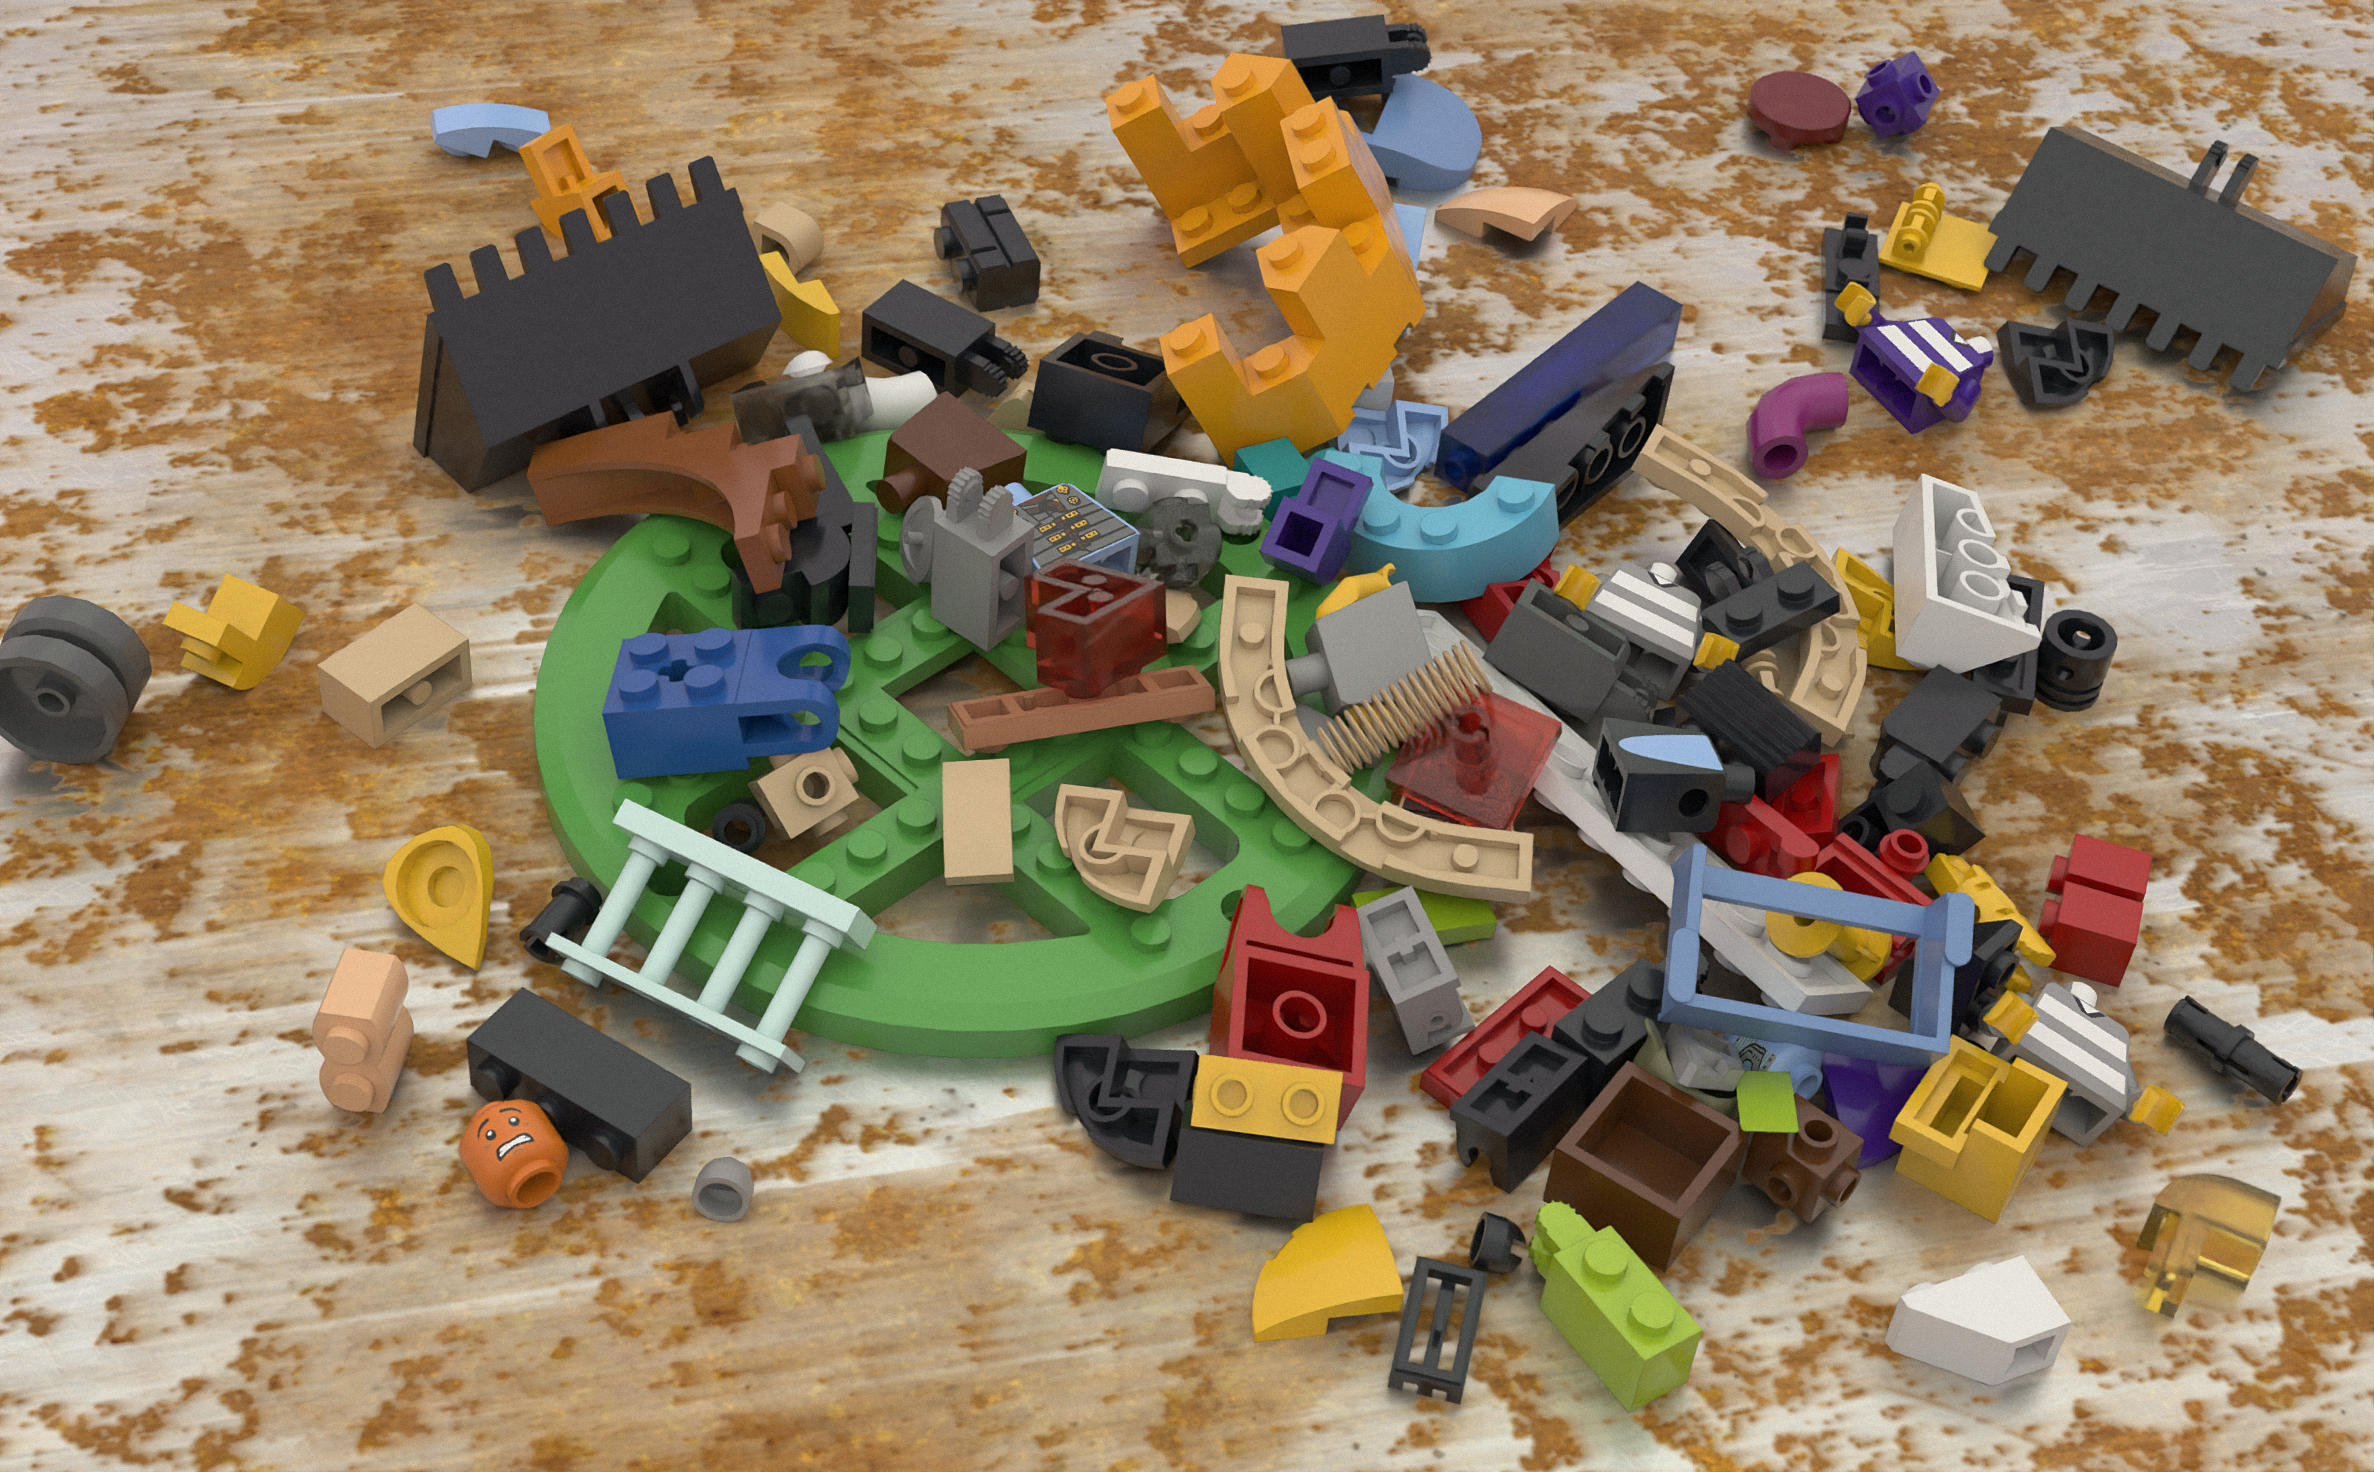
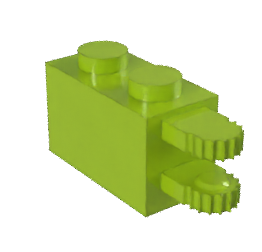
(1611, 1307)

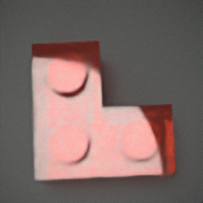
(1092, 625)

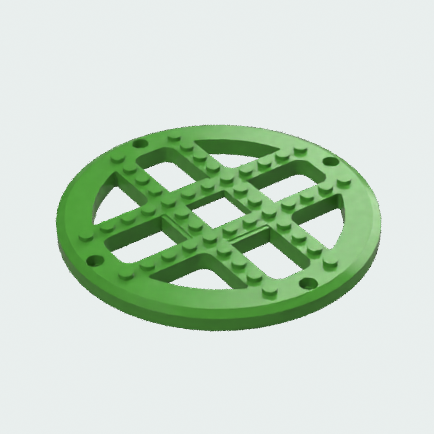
(1109, 963)

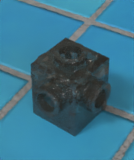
(1177, 542)

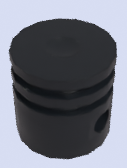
(2071, 666)

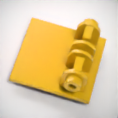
(1937, 243)

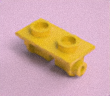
(1266, 1099)

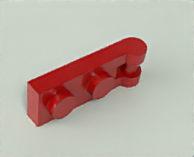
(1762, 840)

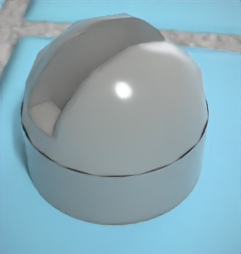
(723, 1189)

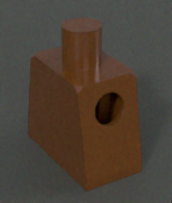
(939, 443)

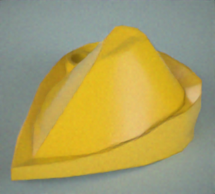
(445, 889)

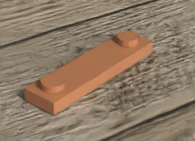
(1004, 719)

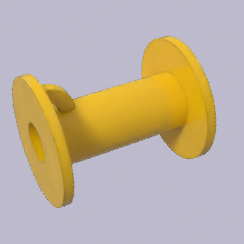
(1857, 949)

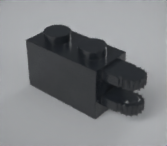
(1354, 54)
(928, 334)
(1611, 1021)

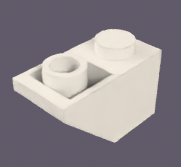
(1982, 1324)

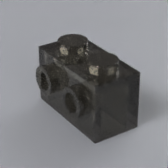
(830, 395)

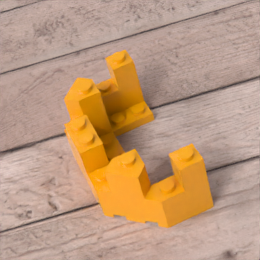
(1334, 273)

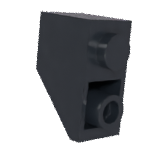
(1917, 802)
(1975, 982)

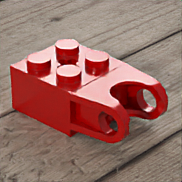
(1293, 995)

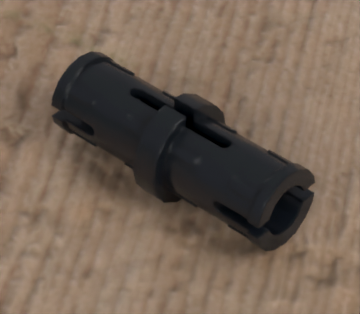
(2233, 1050)

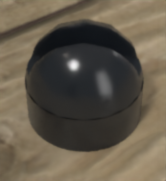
(1492, 1245)

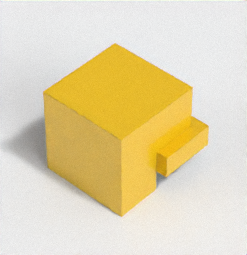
(1976, 1127)

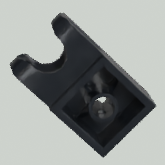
(1104, 395)

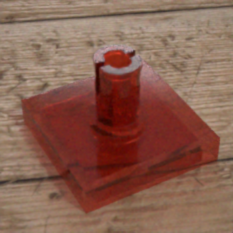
(1477, 760)

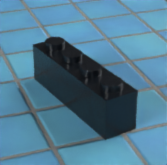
(1592, 443)

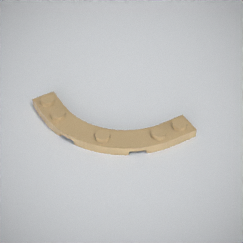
(1830, 654)
(1320, 794)

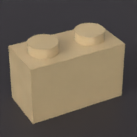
(395, 675)

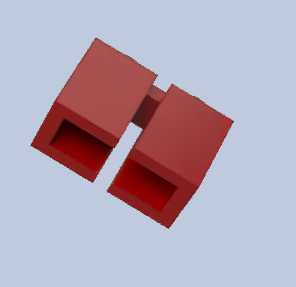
(2095, 908)

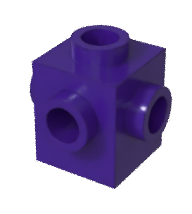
(1897, 96)

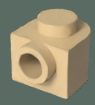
(790, 233)

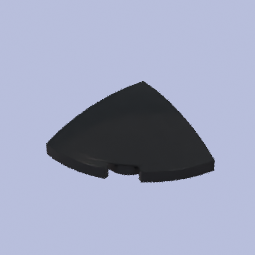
(2055, 364)
(1126, 1095)

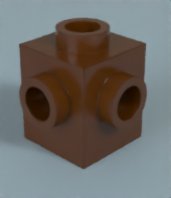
(1807, 1166)

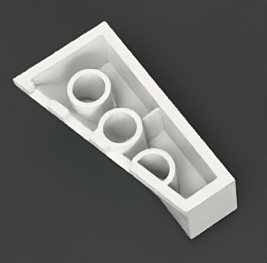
(1953, 584)

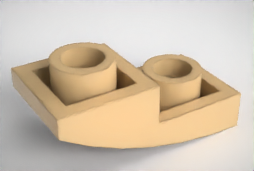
(977, 822)

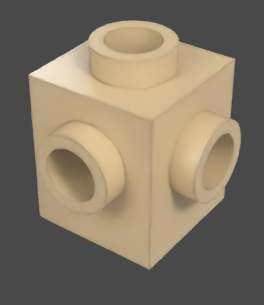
(786, 803)

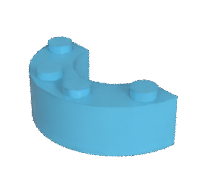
(1453, 548)

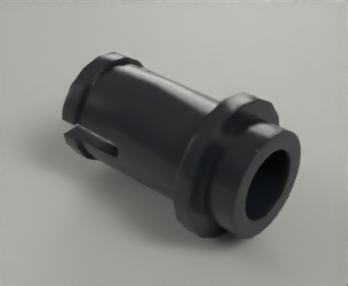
(729, 835)
(572, 906)

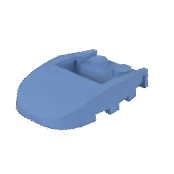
(1424, 136)

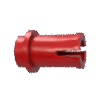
(1904, 853)

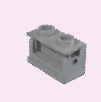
(1413, 970)

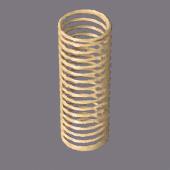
(1474, 669)

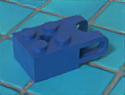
(721, 698)

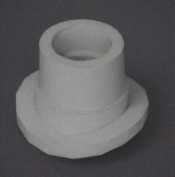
(917, 539)

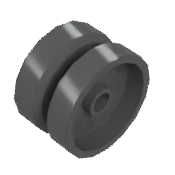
(69, 679)

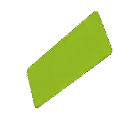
(1766, 1102)

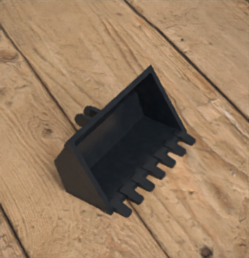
(2172, 250)

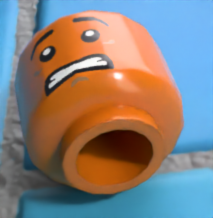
(514, 1153)

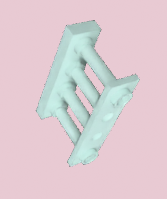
(709, 870)

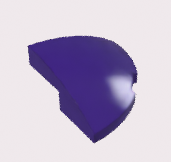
(1868, 1100)

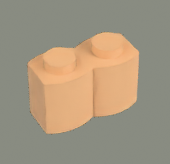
(363, 1030)

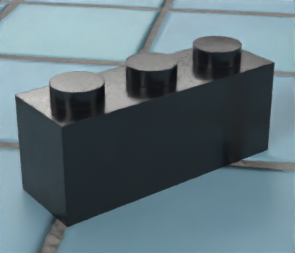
(587, 1084)

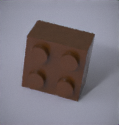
(1646, 1164)

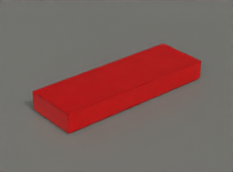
(1532, 1008)

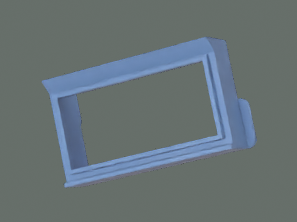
(1942, 943)

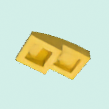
(805, 308)

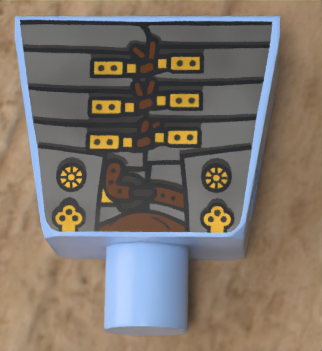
(1075, 528)

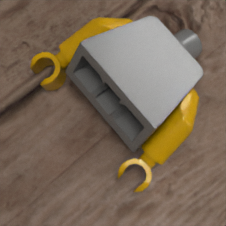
(1361, 643)

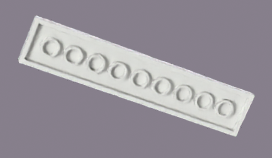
(1737, 932)

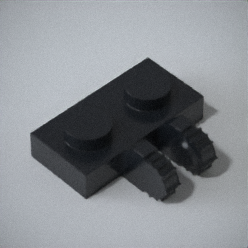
(1768, 609)

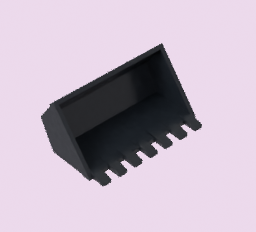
(592, 333)

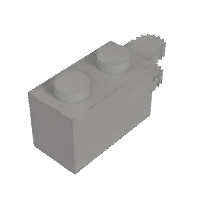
(980, 562)

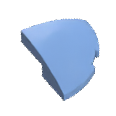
(1402, 436)

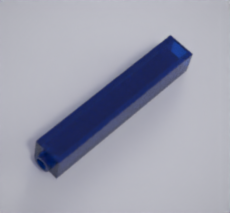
(1613, 342)

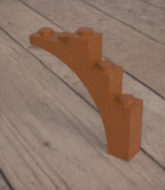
(699, 475)

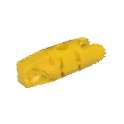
(1991, 904)

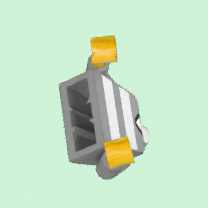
(1654, 616)
(2084, 1047)

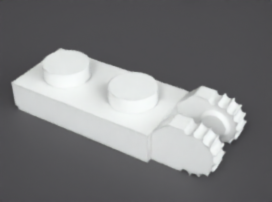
(1136, 480)

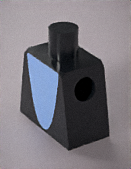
(1665, 778)

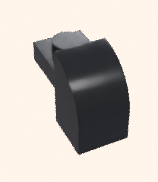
(812, 581)

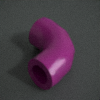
(1786, 414)

